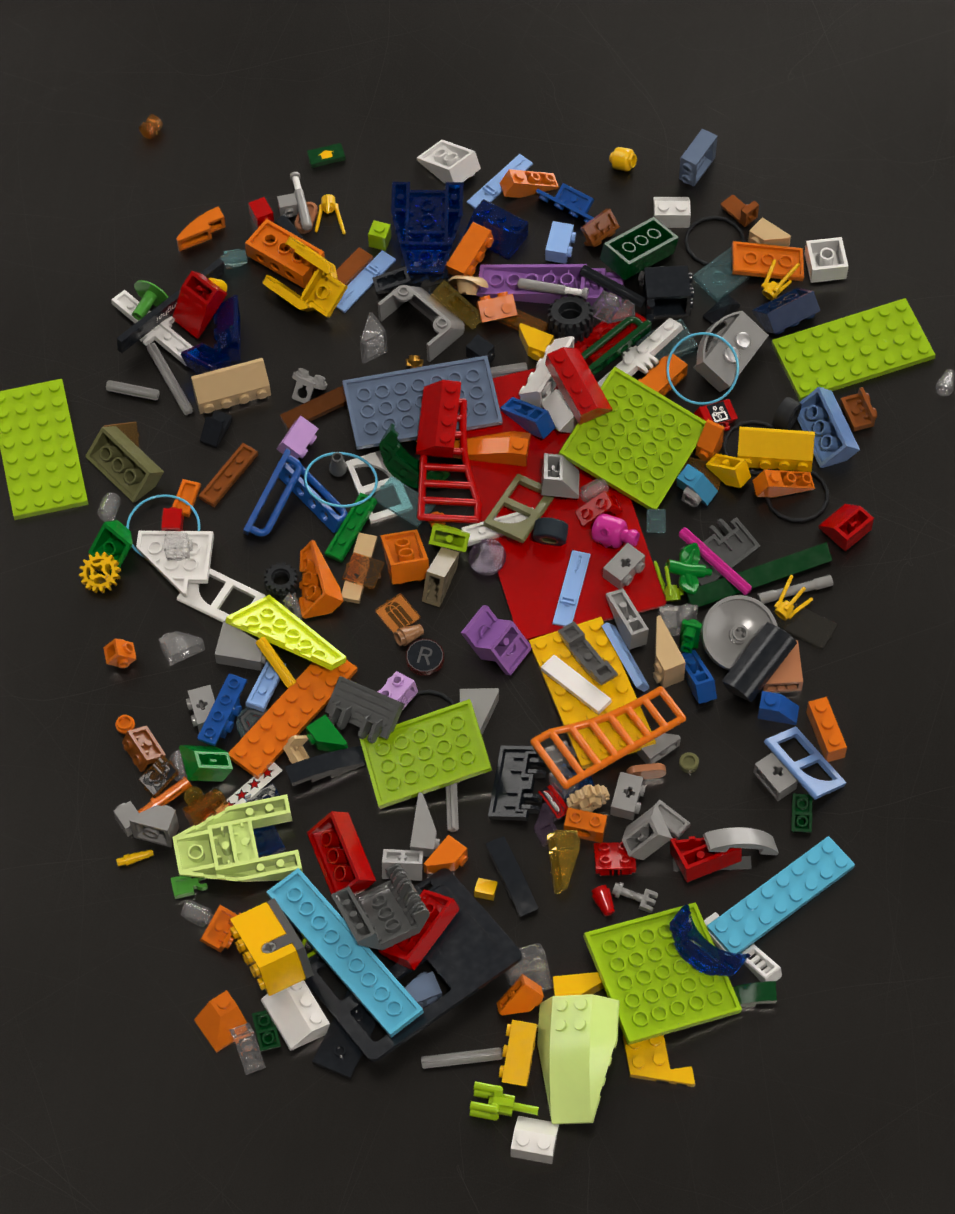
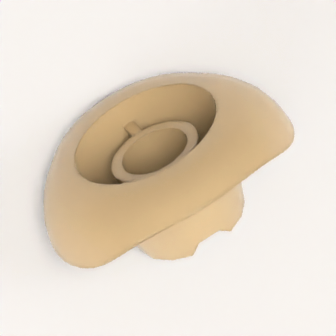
(468, 284)

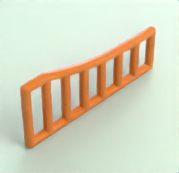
(614, 754)

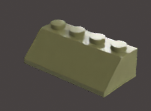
(124, 463)

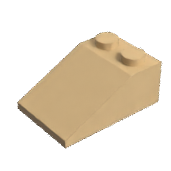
(669, 661)

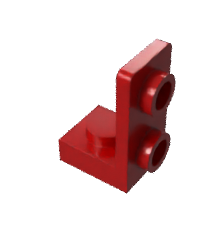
(599, 505)

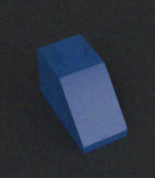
(777, 708)

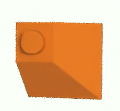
(217, 1020)

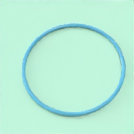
(737, 368)
(158, 496)
(337, 505)

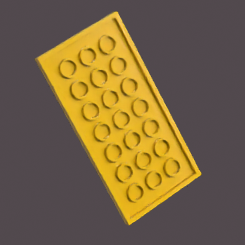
(572, 709)

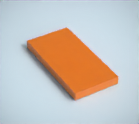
(756, 259)

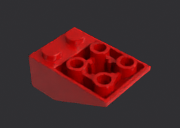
(197, 303)

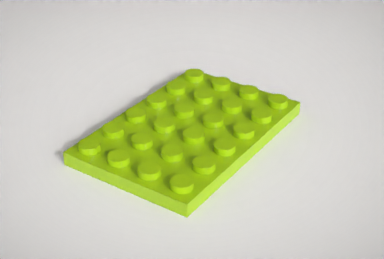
(426, 754)

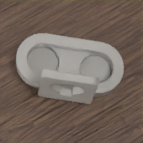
(303, 378)

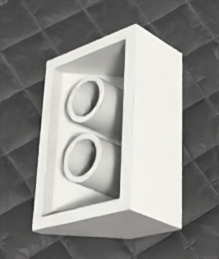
(296, 1015)

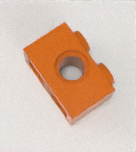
(588, 824)

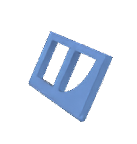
(815, 787)

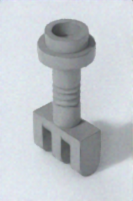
(643, 898)

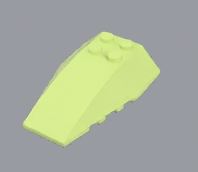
(575, 1053)

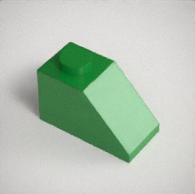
(325, 735)

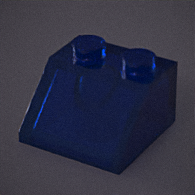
(205, 359)

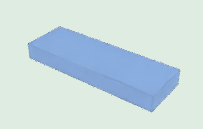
(263, 688)

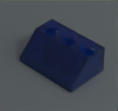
(506, 228)
(228, 329)

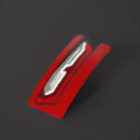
(554, 801)

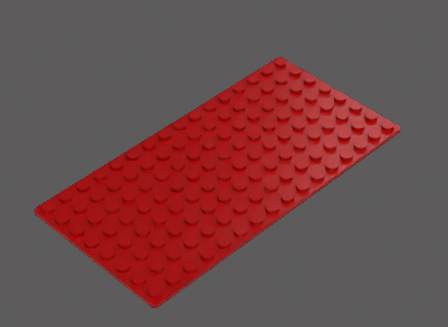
(536, 571)

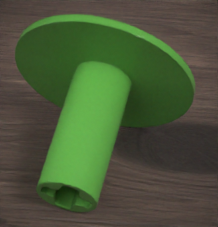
(150, 296)

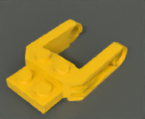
(322, 290)

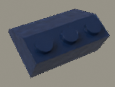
(787, 310)

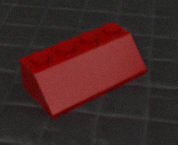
(577, 384)
(439, 419)
(341, 853)

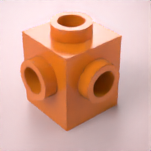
(119, 653)

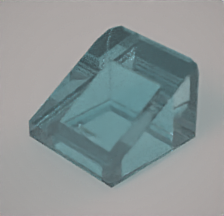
(656, 521)

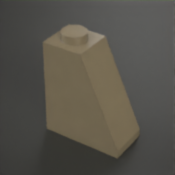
(440, 576)

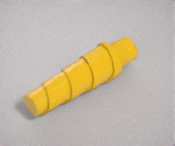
(134, 857)

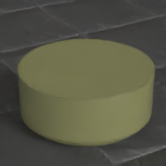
(688, 762)

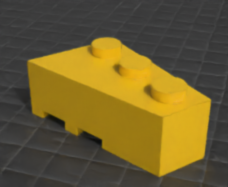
(518, 1053)

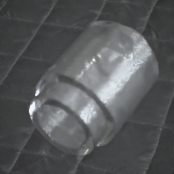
(593, 489)
(109, 507)
(176, 758)
(196, 913)

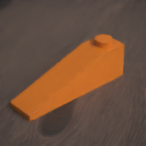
(500, 448)
(319, 587)

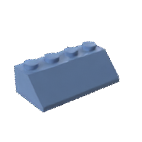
(833, 437)

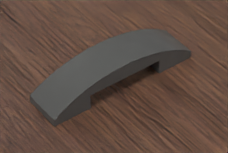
(586, 655)

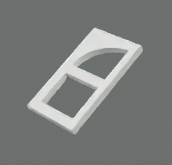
(376, 461)
(195, 600)

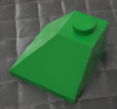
(114, 540)

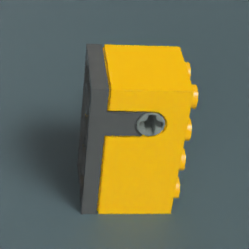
(271, 947)

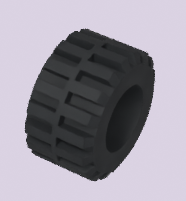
(570, 318)

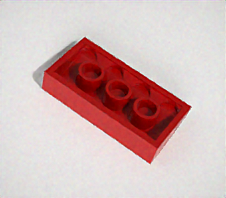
(598, 332)
(413, 950)

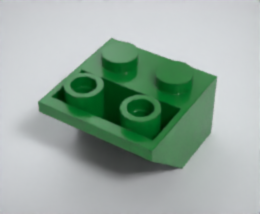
(205, 763)

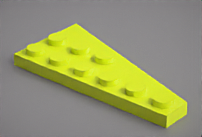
(285, 630)

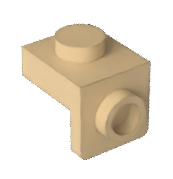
(295, 749)

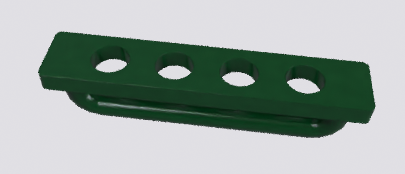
(642, 329)

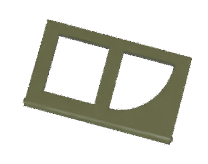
(520, 530)

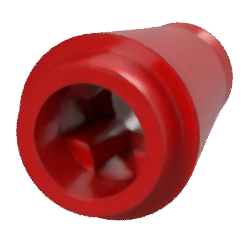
(603, 899)

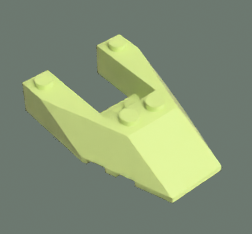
(227, 848)

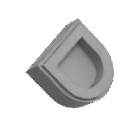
(691, 497)

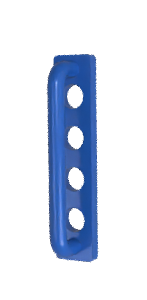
(286, 457)
(333, 520)

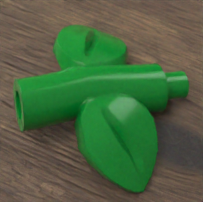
(689, 568)

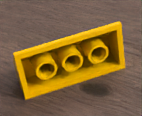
(776, 448)

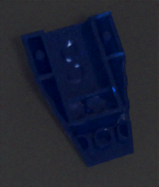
(426, 225)

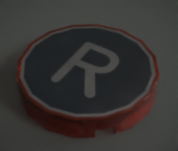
(424, 656)

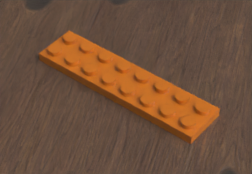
(287, 717)

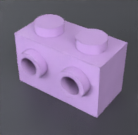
(298, 438)
(400, 688)

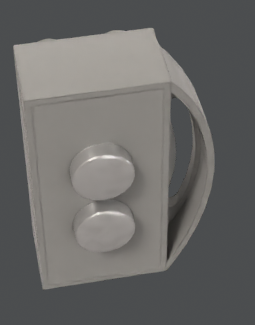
(718, 361)

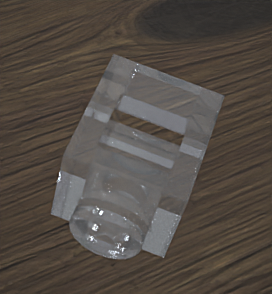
(567, 774)

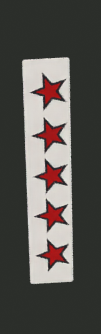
(254, 785)

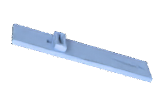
(492, 188)
(364, 280)
(571, 588)

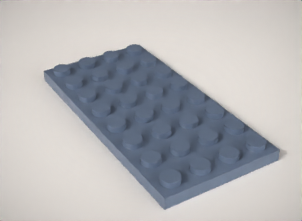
(398, 395)

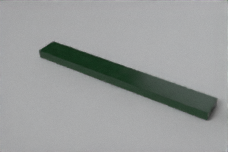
(762, 574)

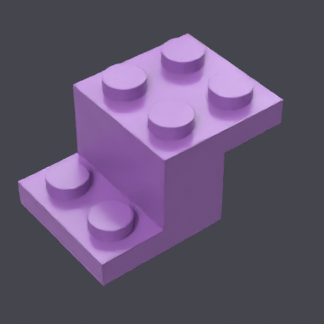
(496, 640)

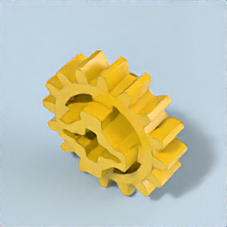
(104, 564)

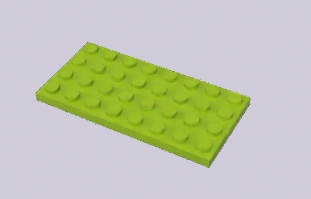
(853, 348)
(40, 450)

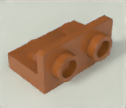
(599, 227)
(142, 747)

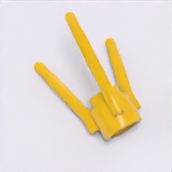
(328, 206)
(773, 289)
(785, 609)

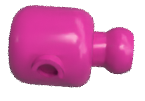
(613, 532)

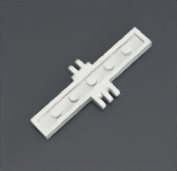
(162, 333)
(641, 356)

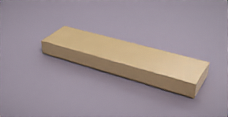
(365, 546)

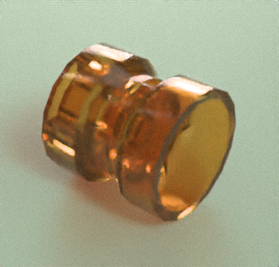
(150, 127)

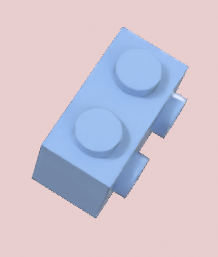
(559, 242)

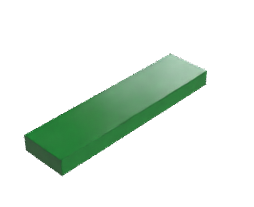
(350, 528)

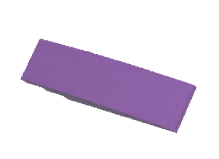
(506, 276)

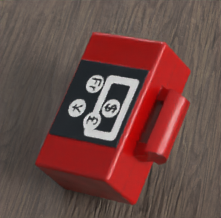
(719, 412)

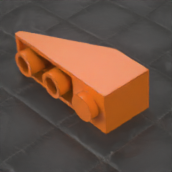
(525, 183)
(780, 483)

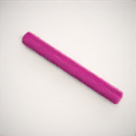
(716, 562)

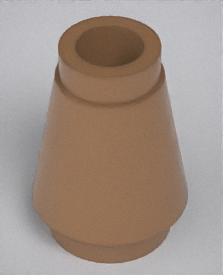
(406, 635)

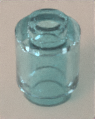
(234, 258)

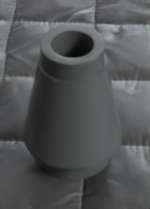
(337, 465)

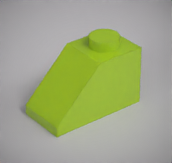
(449, 537)

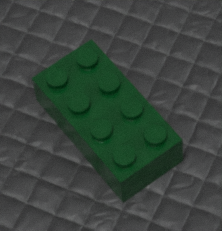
(639, 248)

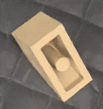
(767, 233)

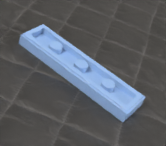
(625, 656)

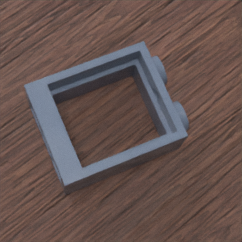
(698, 157)

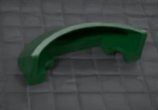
(401, 463)

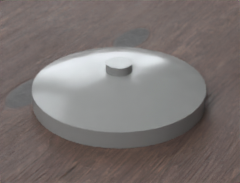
(732, 627)

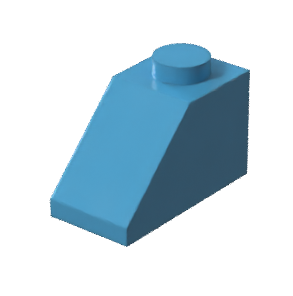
(698, 483)

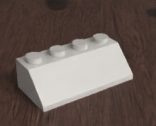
(540, 382)

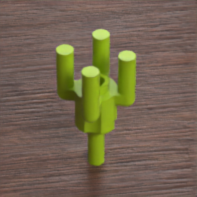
(497, 1104)

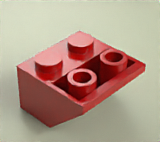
(847, 525)

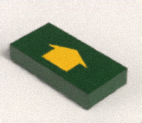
(326, 155)

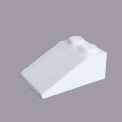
(450, 161)

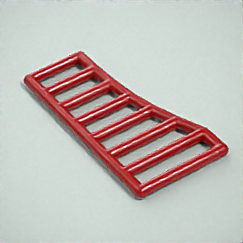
(470, 484)

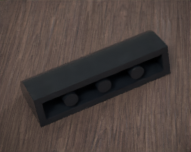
(759, 662)

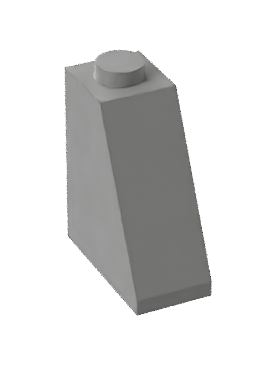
(238, 649)
(483, 701)

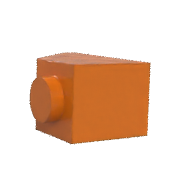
(710, 440)
(448, 855)
(520, 997)

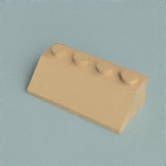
(231, 386)

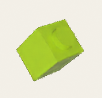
(379, 235)

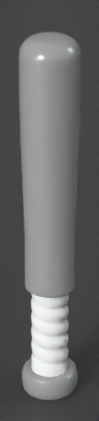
(304, 215)
(534, 285)

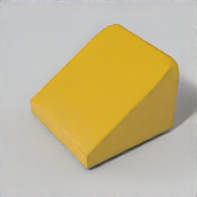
(485, 889)

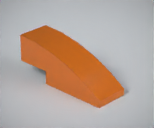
(201, 229)

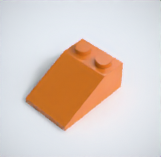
(405, 556)

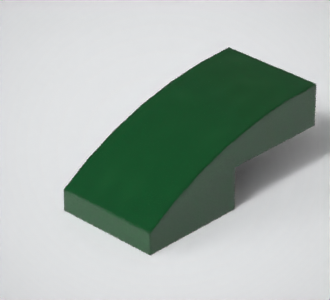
(756, 993)

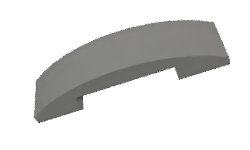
(738, 837)

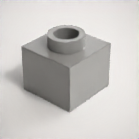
(287, 205)

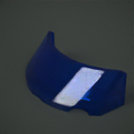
(699, 951)

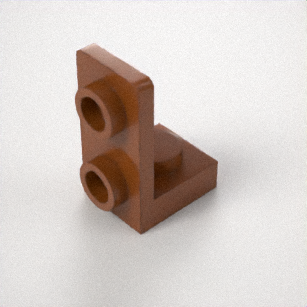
(742, 213)

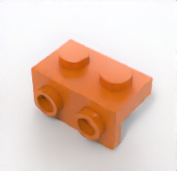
(496, 308)
(218, 930)

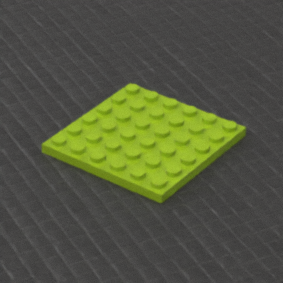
(636, 444)
(652, 980)

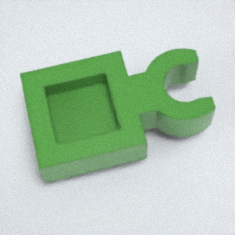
(184, 886)

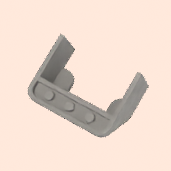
(444, 321)

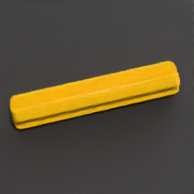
(275, 662)

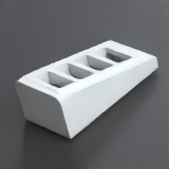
(770, 973)

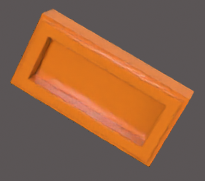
(188, 491)

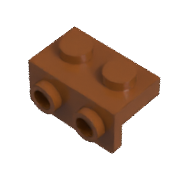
(859, 410)

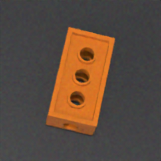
(269, 249)

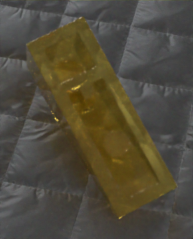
(457, 304)
(563, 854)

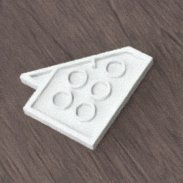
(179, 573)

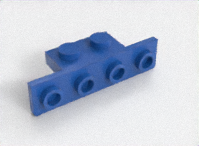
(570, 199)
(223, 711)

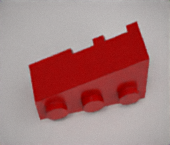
(696, 860)

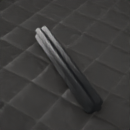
(612, 286)

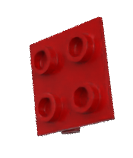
(613, 857)

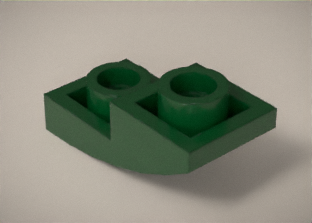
(801, 813)
(265, 1031)

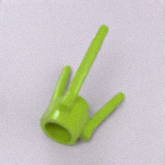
(670, 592)

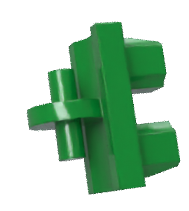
(690, 635)

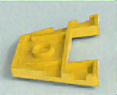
(650, 1062)

